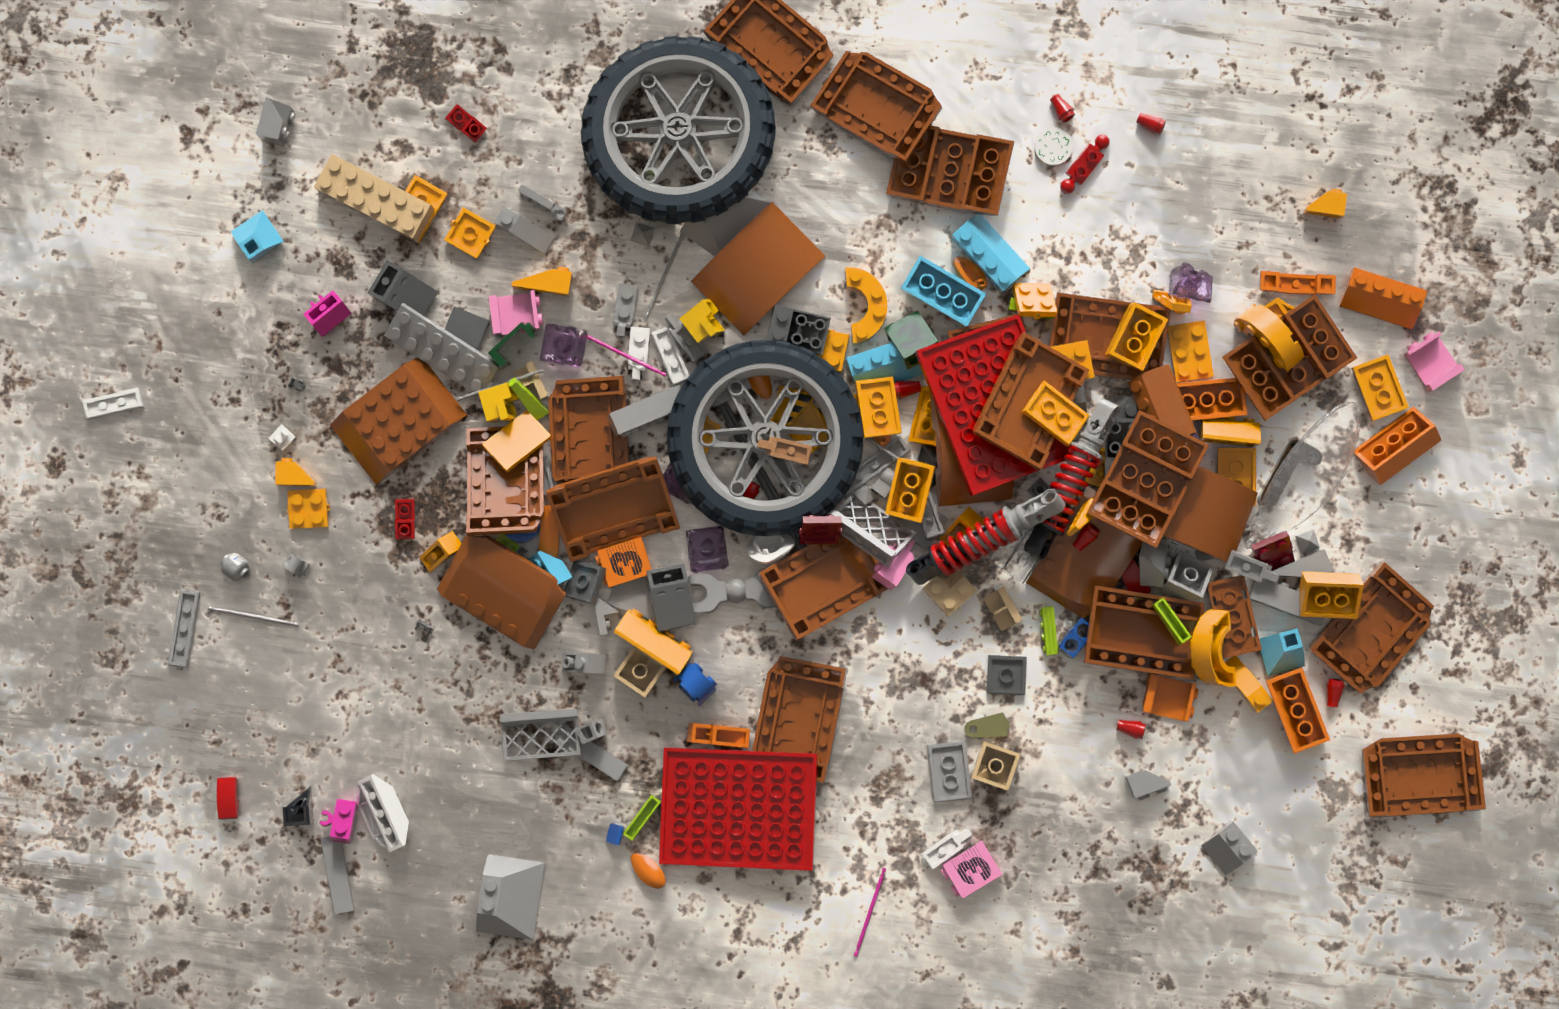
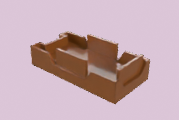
(1230, 598)

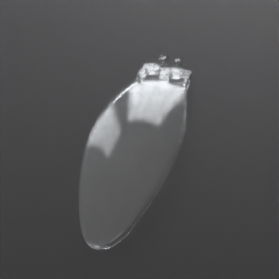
(1308, 474)

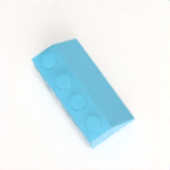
(990, 252)
(943, 291)
(880, 363)

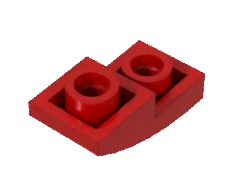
(465, 123)
(405, 518)
(1132, 578)
(227, 798)

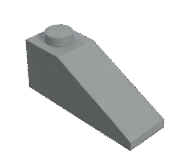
(523, 230)
(1312, 563)

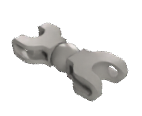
(734, 591)

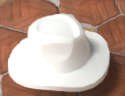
(769, 549)

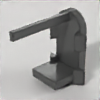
(298, 384)
(426, 626)

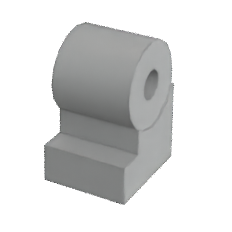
(883, 484)
(296, 565)
(591, 731)

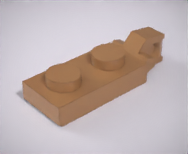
(786, 449)

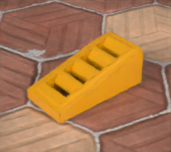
(1081, 518)

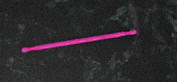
(626, 356)
(870, 912)

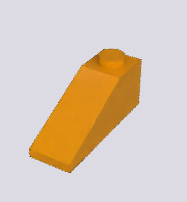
(550, 282)
(1248, 686)

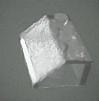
(1013, 558)

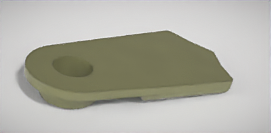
(988, 726)

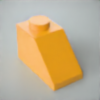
(1330, 204)
(292, 474)
(440, 551)

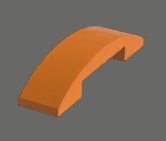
(1297, 283)

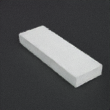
(671, 356)
(112, 403)

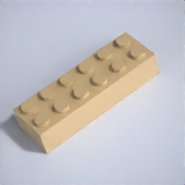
(374, 198)

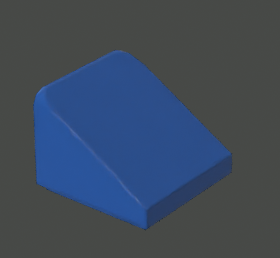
(615, 834)

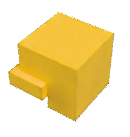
(701, 321)
(499, 403)

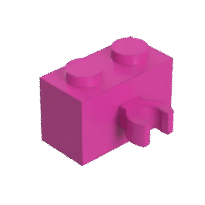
(327, 313)
(342, 821)

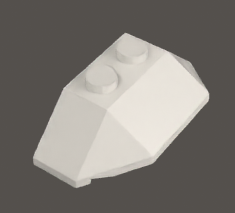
(382, 812)

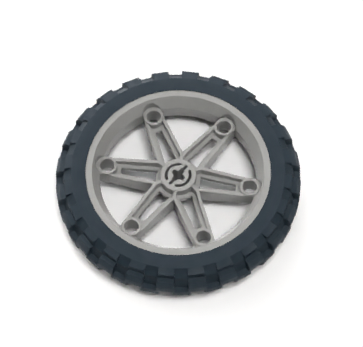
(644, 64)
(753, 360)

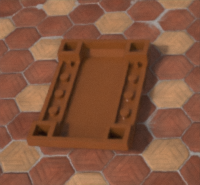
(1021, 375)
(612, 507)
(820, 584)

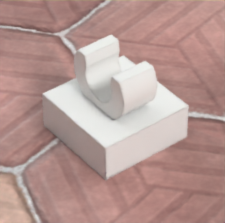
(282, 437)

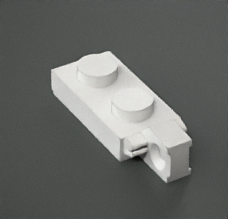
(638, 349)
(946, 848)

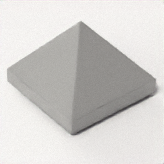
(642, 234)
(865, 495)
(1307, 541)

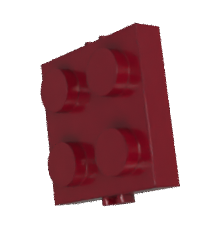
(820, 529)
(1274, 550)

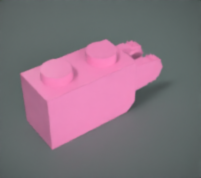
(891, 576)

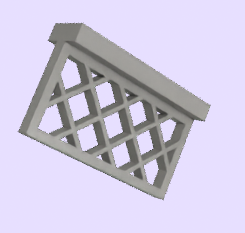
(863, 536)
(540, 717)

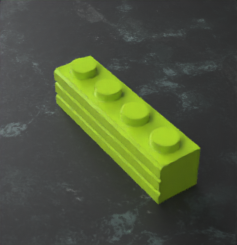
(1049, 630)
(641, 817)

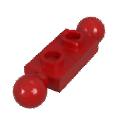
(1084, 164)

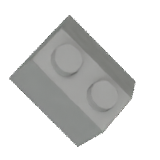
(1154, 564)
(1229, 847)

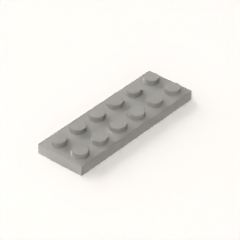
(441, 349)

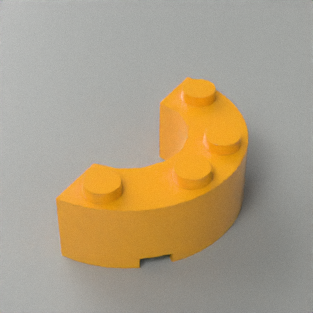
(876, 300)
(1272, 334)
(1207, 649)

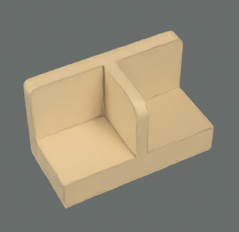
(532, 383)
(1002, 608)

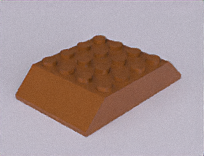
(397, 419)
(1132, 636)

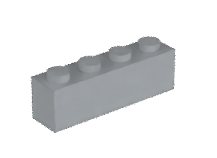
(643, 412)
(1281, 598)

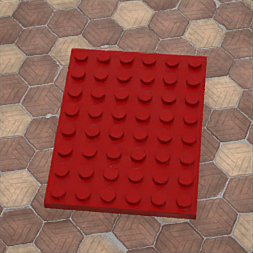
(960, 381)
(738, 808)

